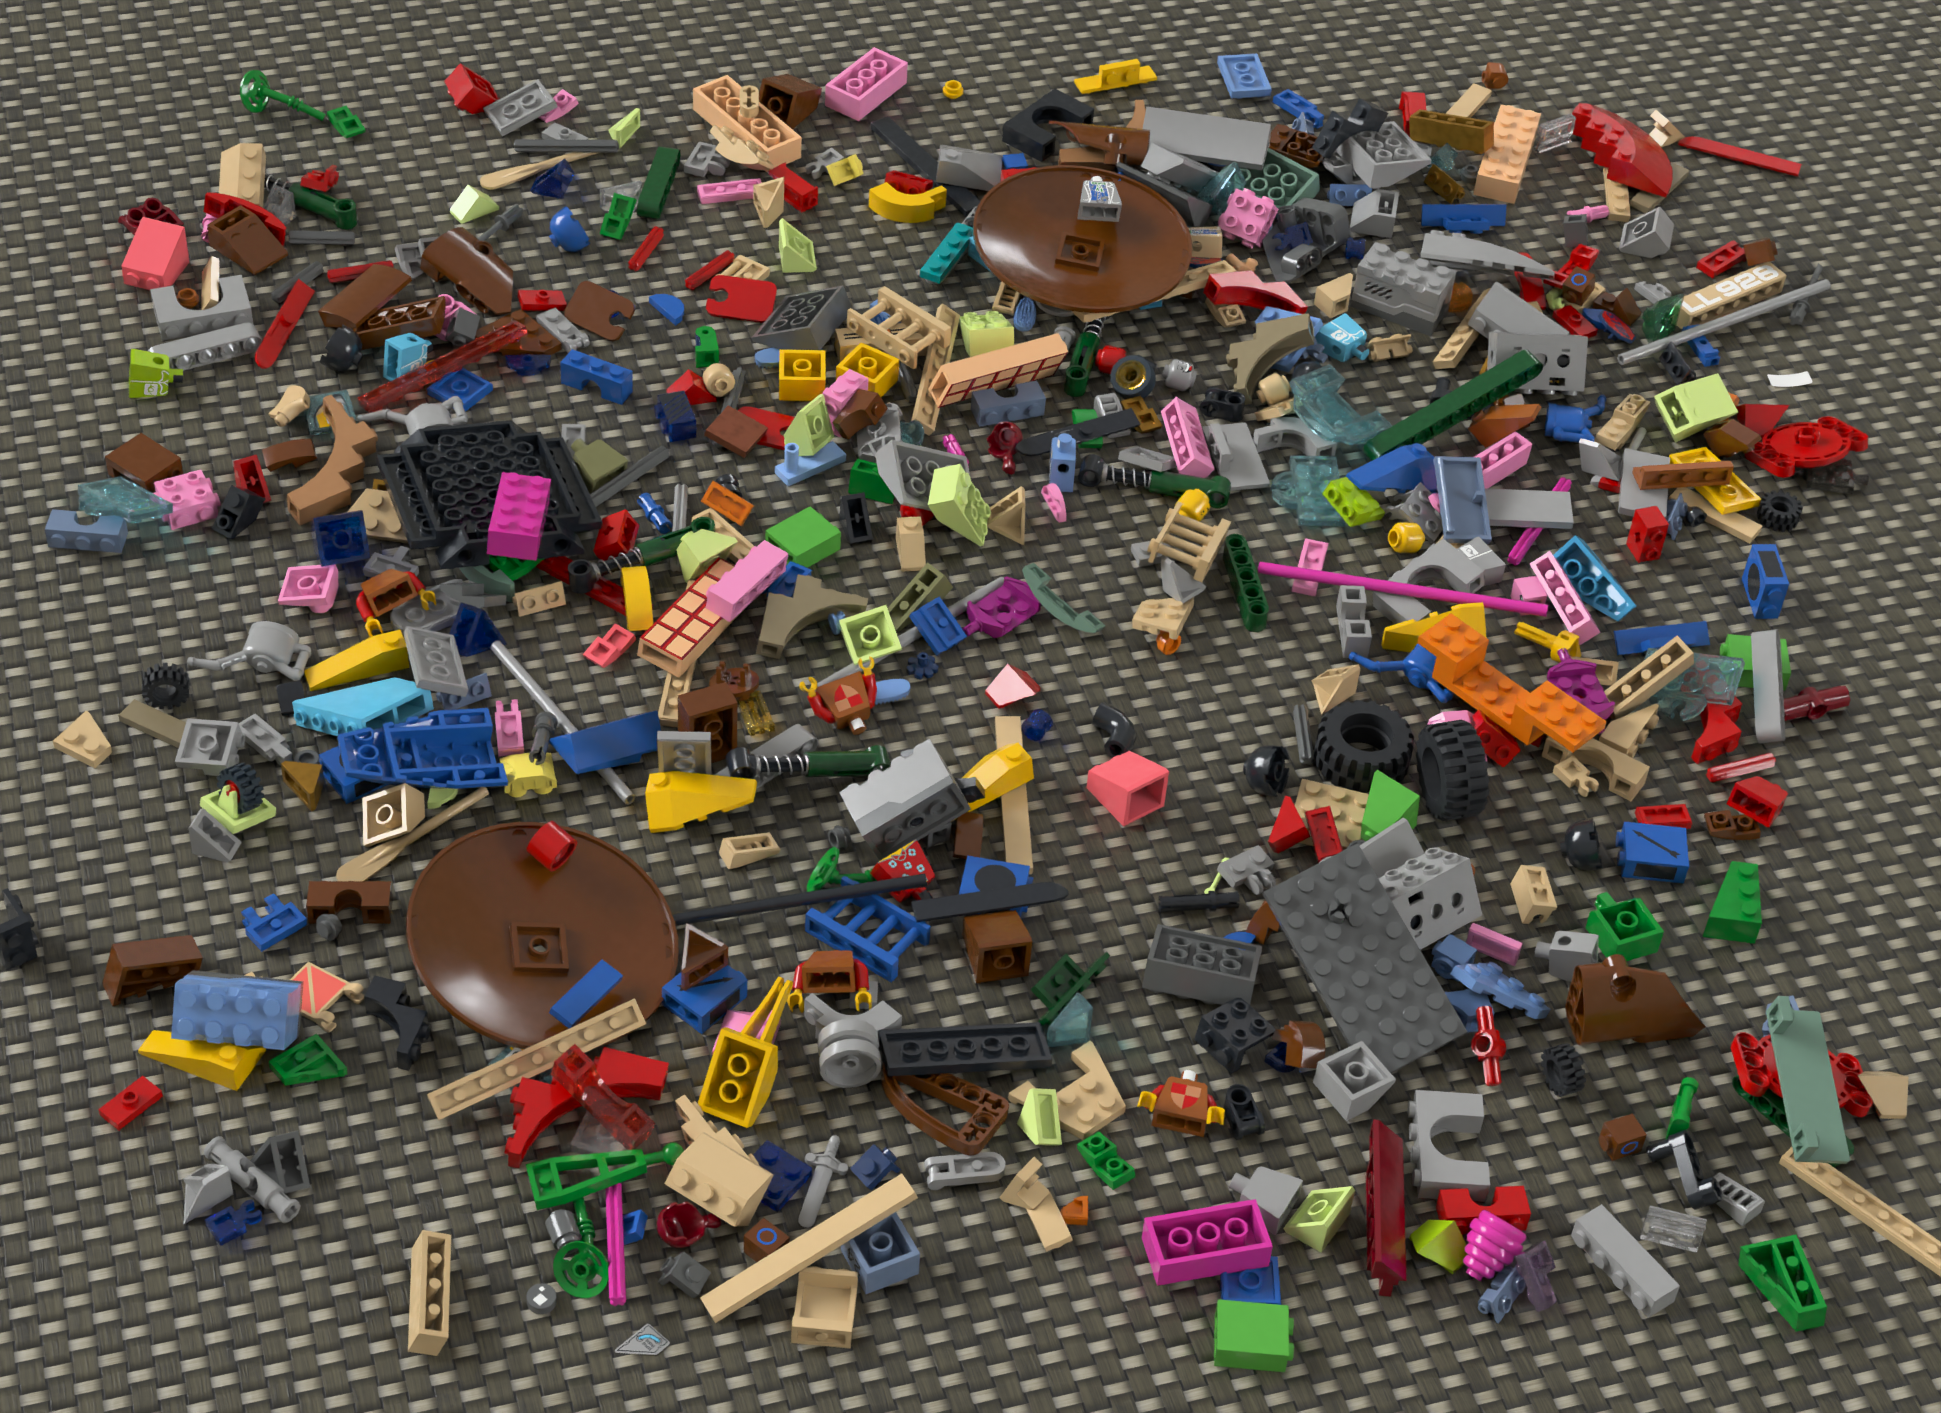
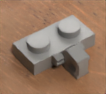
(400, 561)

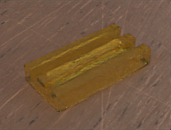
(759, 726)

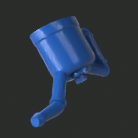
(1571, 422)
(1416, 666)

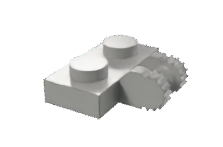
(706, 158)
(1249, 868)

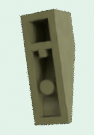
(921, 590)

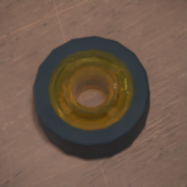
(1128, 367)

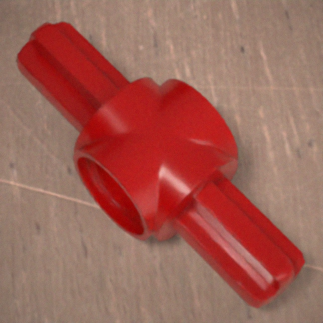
(1490, 1057)

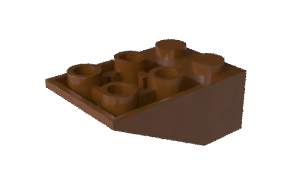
(1295, 146)
(245, 240)

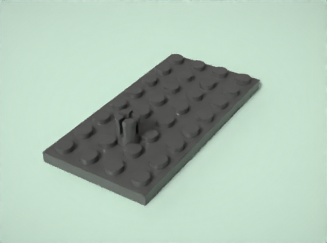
(1364, 960)

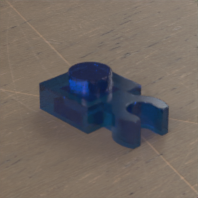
(1294, 236)
(230, 1223)

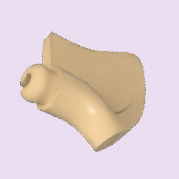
(292, 403)

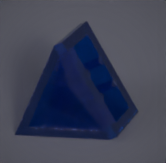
(554, 181)
(474, 631)

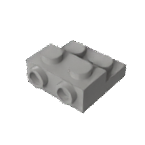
(210, 745)

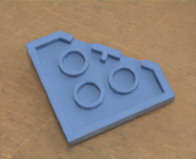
(1288, 361)
(1507, 991)

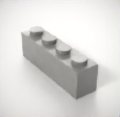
(1625, 1261)

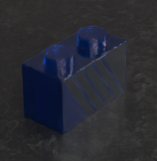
(675, 416)

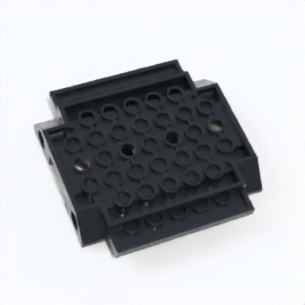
(450, 474)

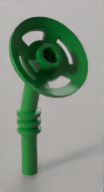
(263, 91)
(826, 872)
(585, 1264)

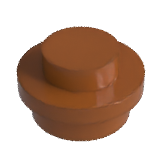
(187, 298)

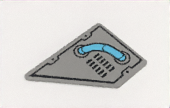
(644, 1341)

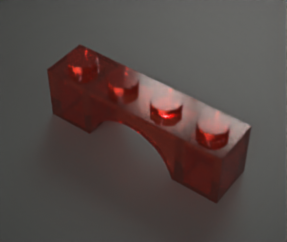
(581, 1079)

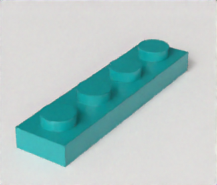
(947, 253)

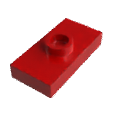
(541, 300)
(1574, 322)
(1664, 815)
(1323, 832)
(130, 1103)

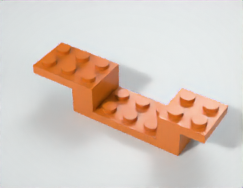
(1524, 714)

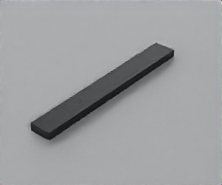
(922, 162)

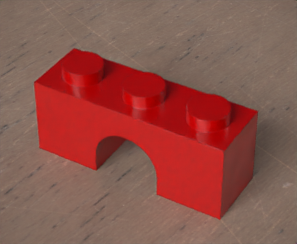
(1507, 1203)

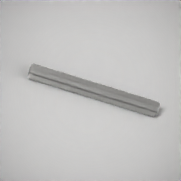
(679, 518)

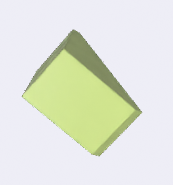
(472, 205)

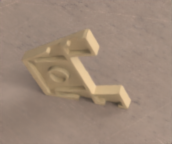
(1086, 1102)

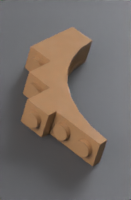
(1094, 157)
(332, 486)

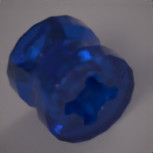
(1354, 248)
(1037, 725)

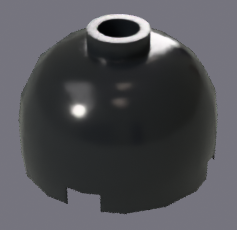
(343, 350)
(1267, 770)
(1582, 845)

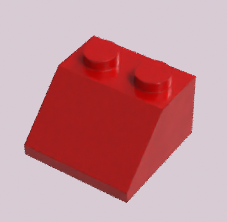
(470, 90)

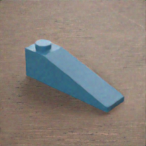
(1593, 580)

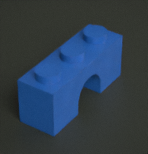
(613, 380)

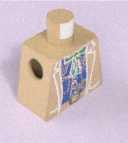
(1209, 242)

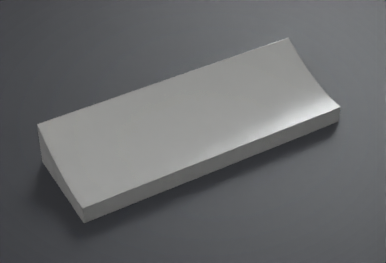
(1209, 137)

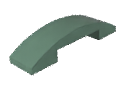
(1037, 581)
(493, 582)

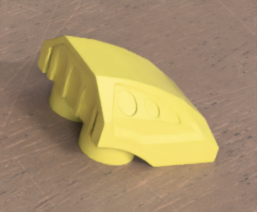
(526, 775)

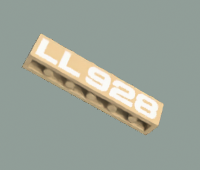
(1731, 294)

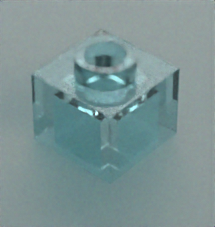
(1444, 158)

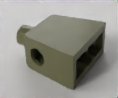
(597, 463)

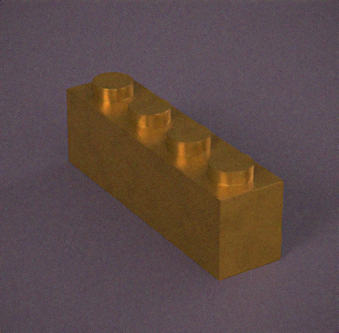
(1457, 131)

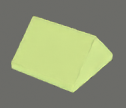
(795, 250)
(1321, 1216)

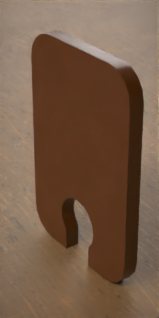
(593, 308)

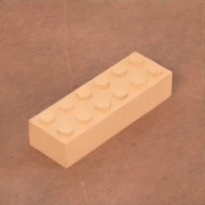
(720, 106)
(1507, 160)

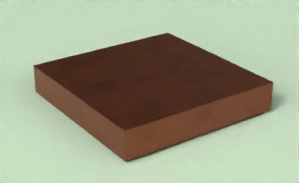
(736, 431)

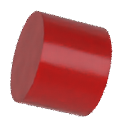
(551, 846)

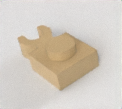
(1575, 774)

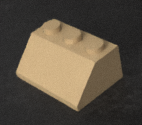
(243, 172)
(720, 1180)

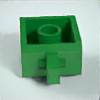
(1624, 927)

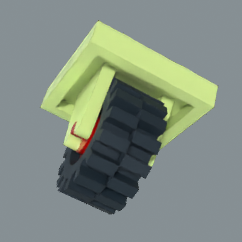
(239, 800)

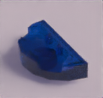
(528, 364)

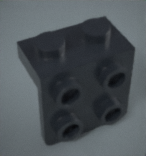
(16, 935)
(1232, 1031)

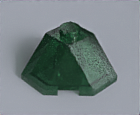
(1662, 318)

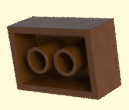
(711, 711)

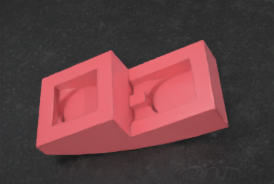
(610, 647)

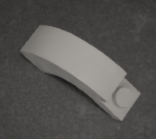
(1292, 433)
(820, 1014)

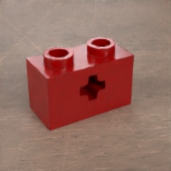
(1647, 534)
(616, 535)

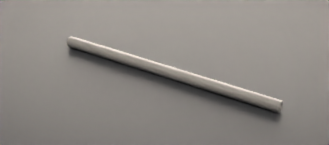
(914, 634)
(564, 723)

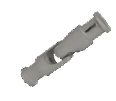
(250, 1177)

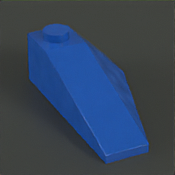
(1397, 470)

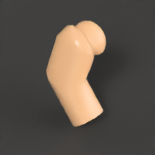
(1239, 266)

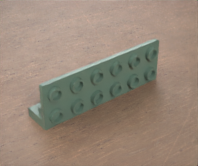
(1807, 1084)

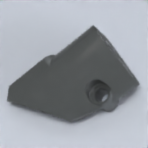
(1328, 230)

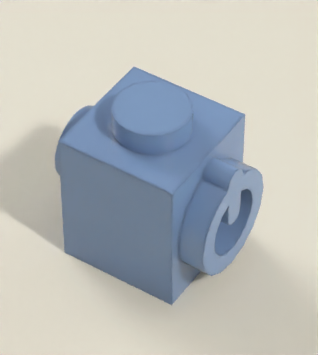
(1451, 953)

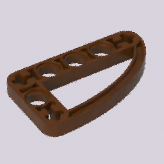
(993, 1112)

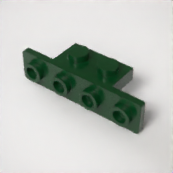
(1062, 982)

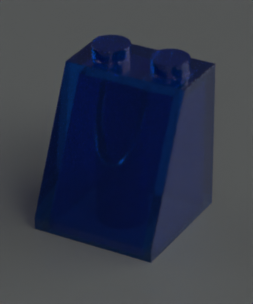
(340, 538)

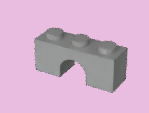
(1353, 627)

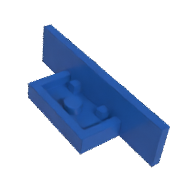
(1464, 216)
(1640, 639)

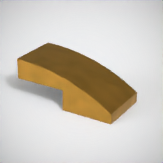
(1146, 417)

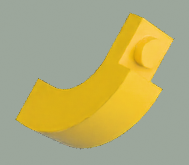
(906, 207)
(637, 597)

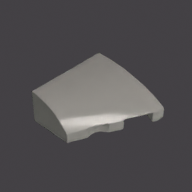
(410, 256)

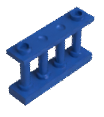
(843, 937)

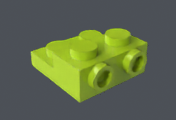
(1352, 503)

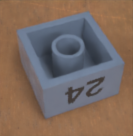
(882, 1254)

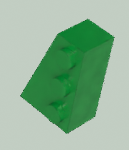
(1737, 906)
(1785, 1280)

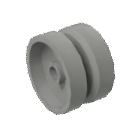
(849, 1053)

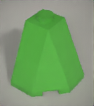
(1386, 805)

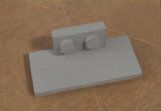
(1235, 455)

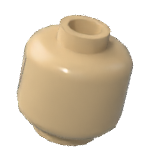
(718, 380)
(1273, 389)

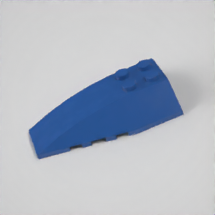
(428, 752)

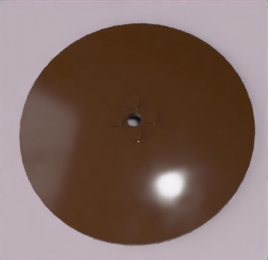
(1033, 239)
(491, 901)

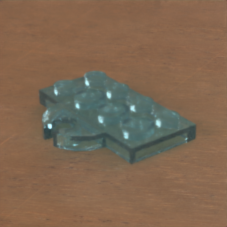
(1304, 490)
(122, 499)
(1706, 681)

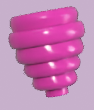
(1491, 1245)

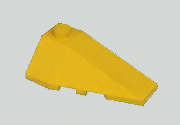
(1405, 634)
(363, 660)
(1001, 772)
(687, 796)
(218, 1063)

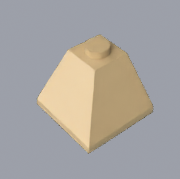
(391, 813)

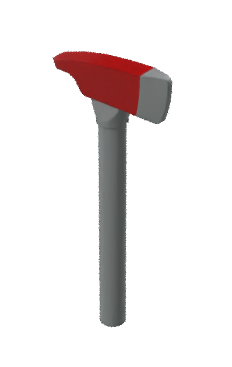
(1614, 485)

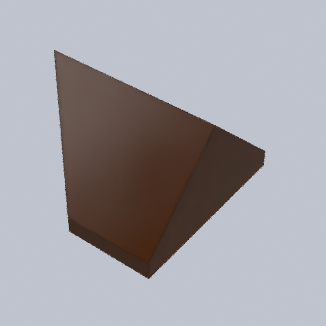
(701, 956)

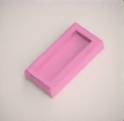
(1494, 944)

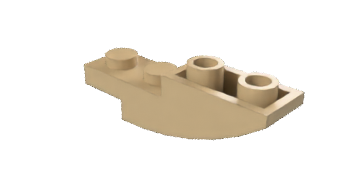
(740, 151)
(1623, 422)
(695, 1125)

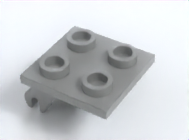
(1418, 509)

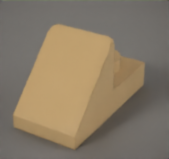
(1664, 131)
(1025, 1188)

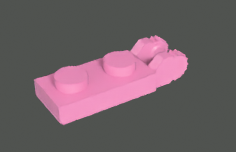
(509, 730)

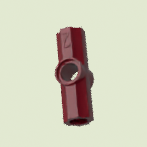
(1815, 703)

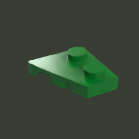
(307, 1062)

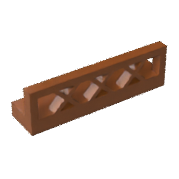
(1683, 475)

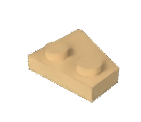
(1277, 410)
(84, 741)

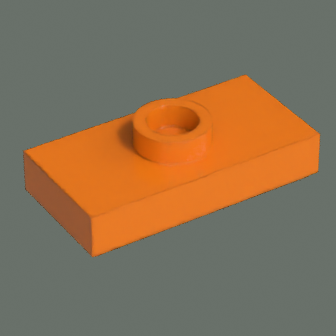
(727, 503)

